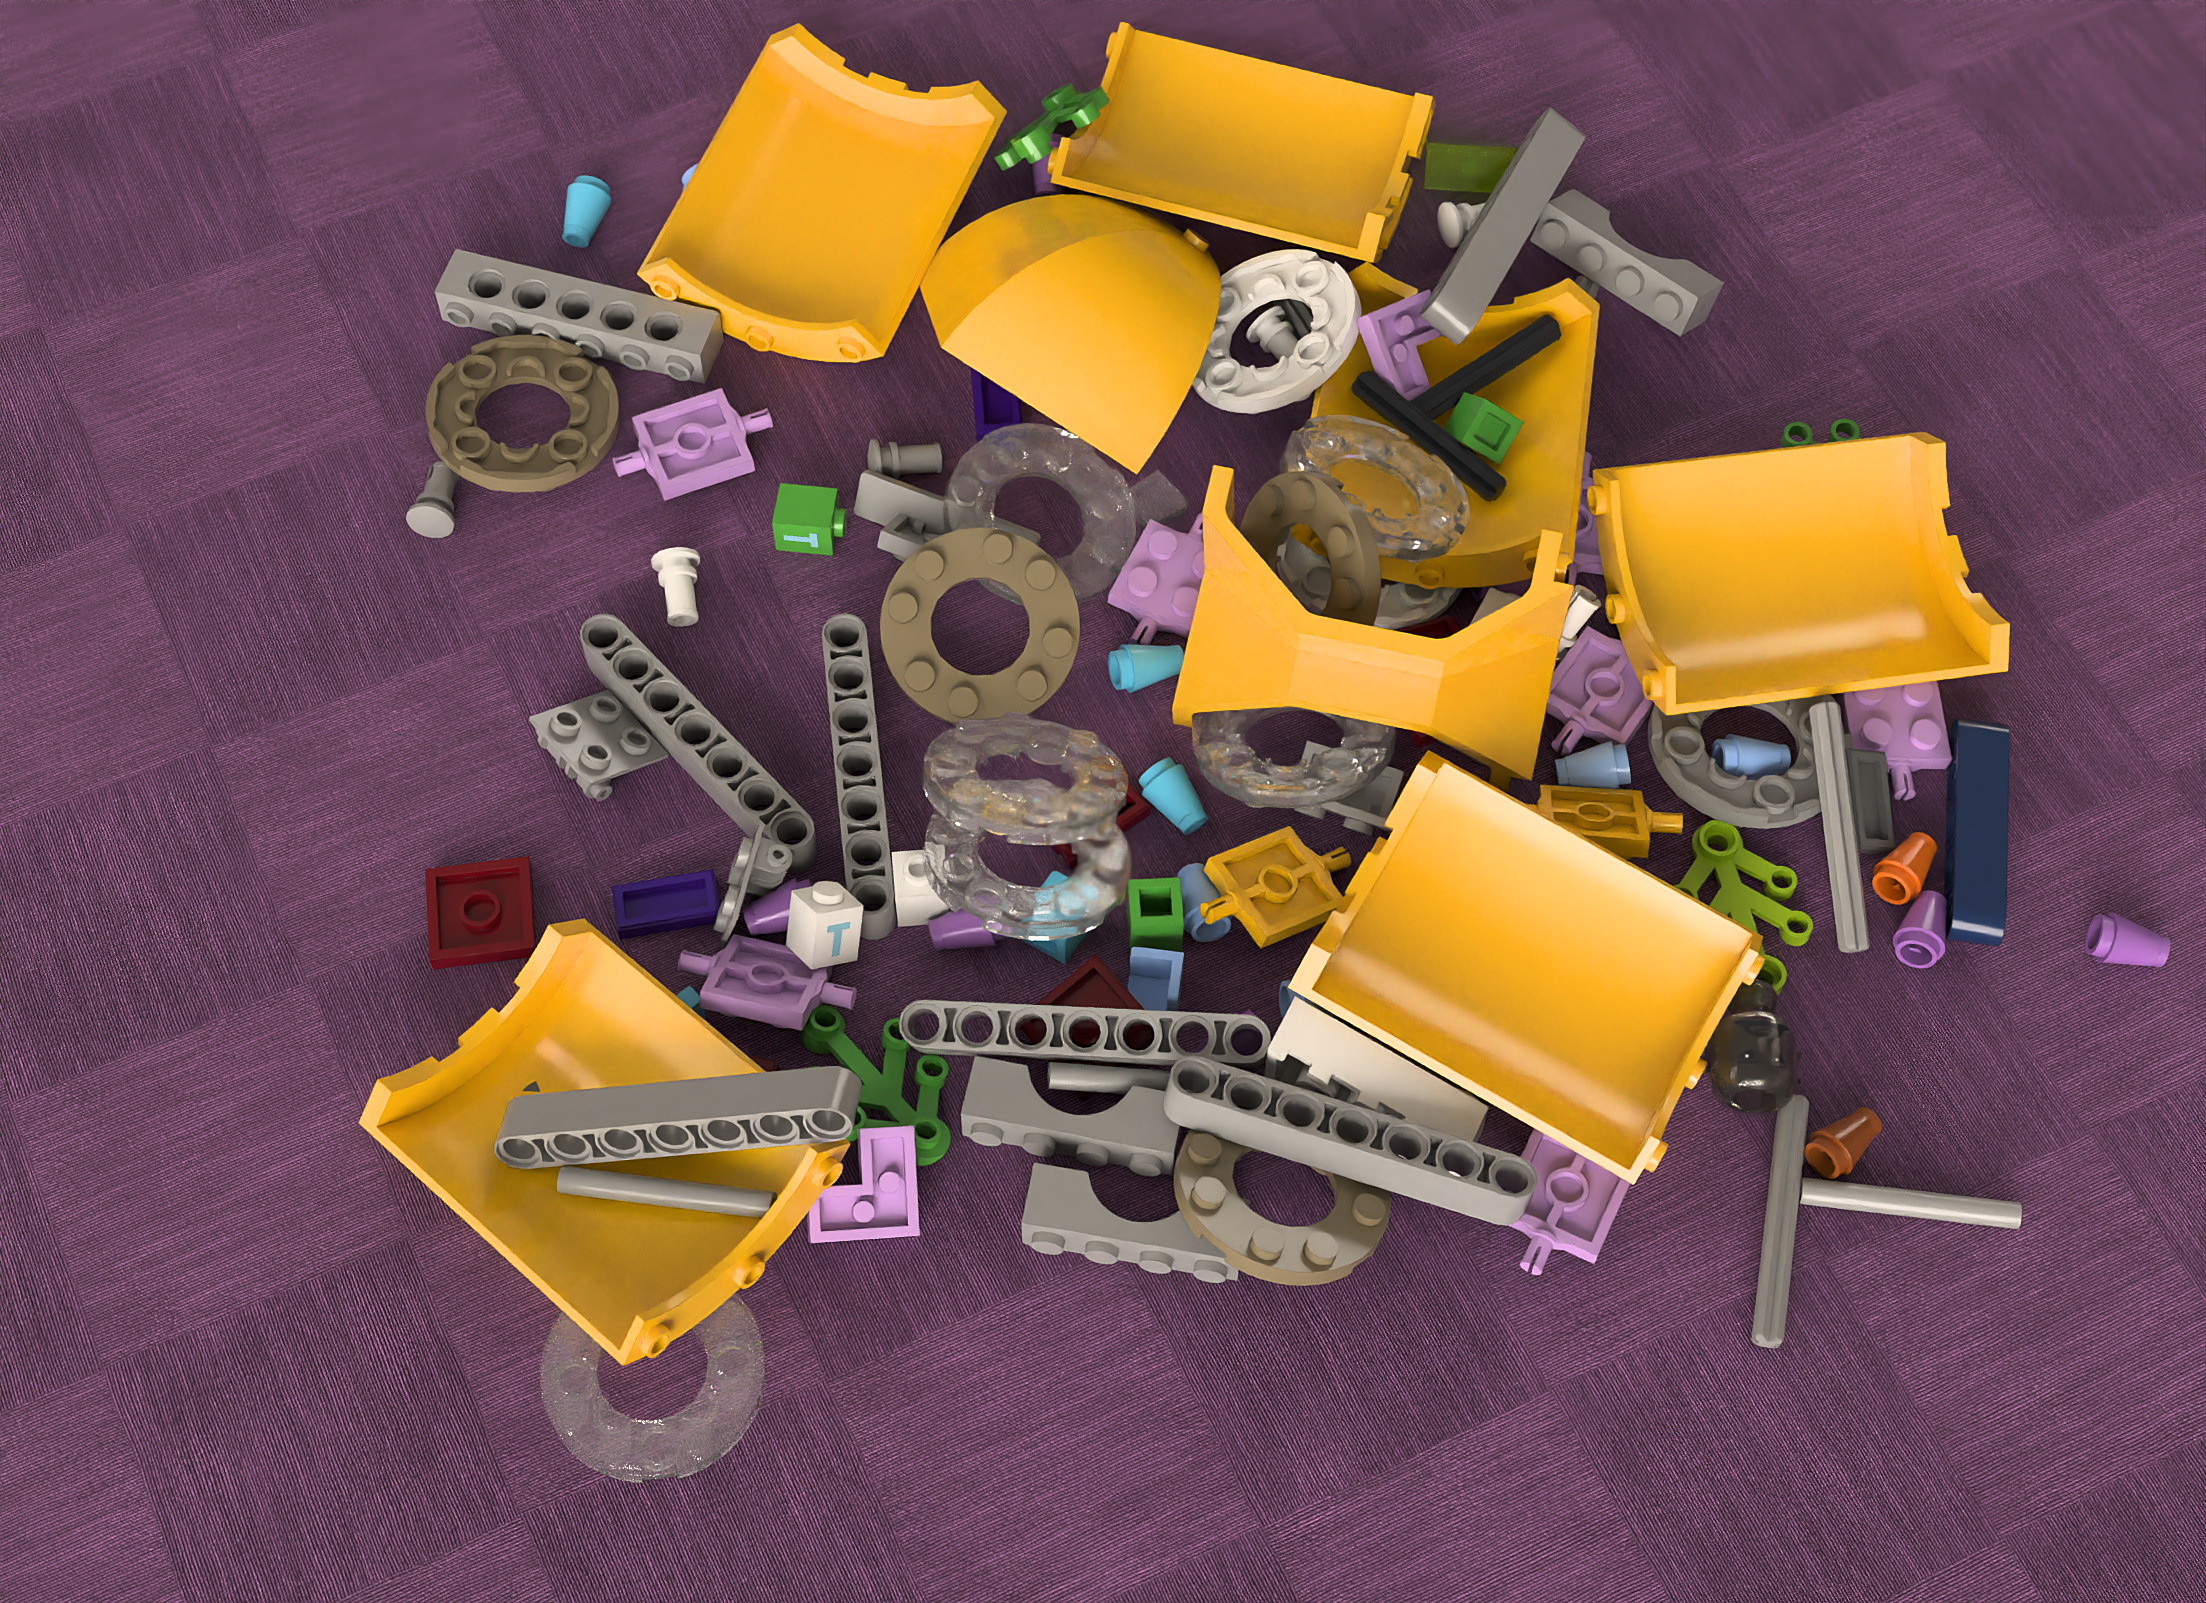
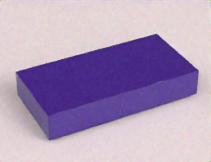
(993, 405)
(666, 904)

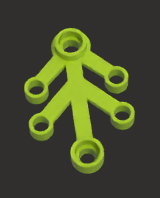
(1740, 900)

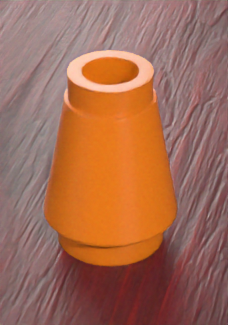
(1904, 870)

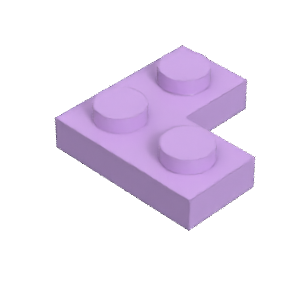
(1392, 340)
(883, 1200)

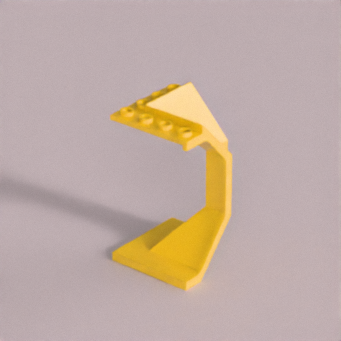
(1470, 690)

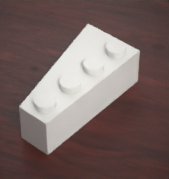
(1345, 1065)

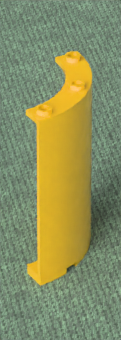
(1248, 144)
(821, 202)
(1540, 466)
(1790, 573)
(1530, 966)
(613, 1266)

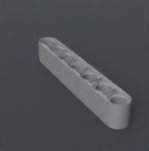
(1502, 226)
(693, 722)
(858, 753)
(1061, 1022)
(679, 1117)
(1375, 1136)

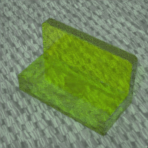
(1465, 165)

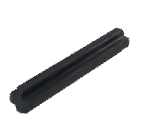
(1488, 367)
(1428, 435)

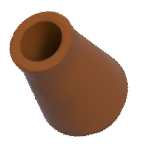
(1839, 1146)

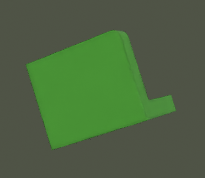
(1483, 427)

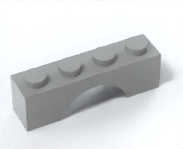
(1662, 288)
(1008, 1110)
(1067, 1216)

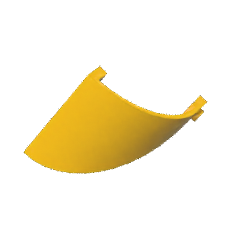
(1080, 313)

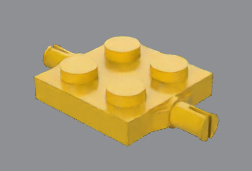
(1608, 817)
(1274, 886)

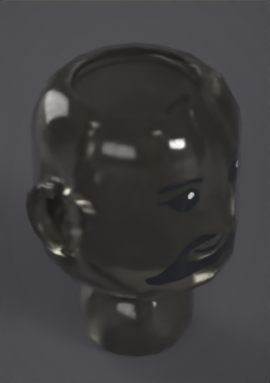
(1753, 1054)

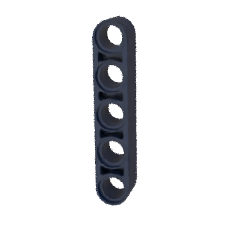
(1977, 832)

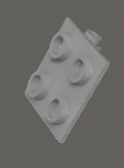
(596, 741)
(756, 871)

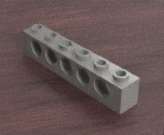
(593, 316)

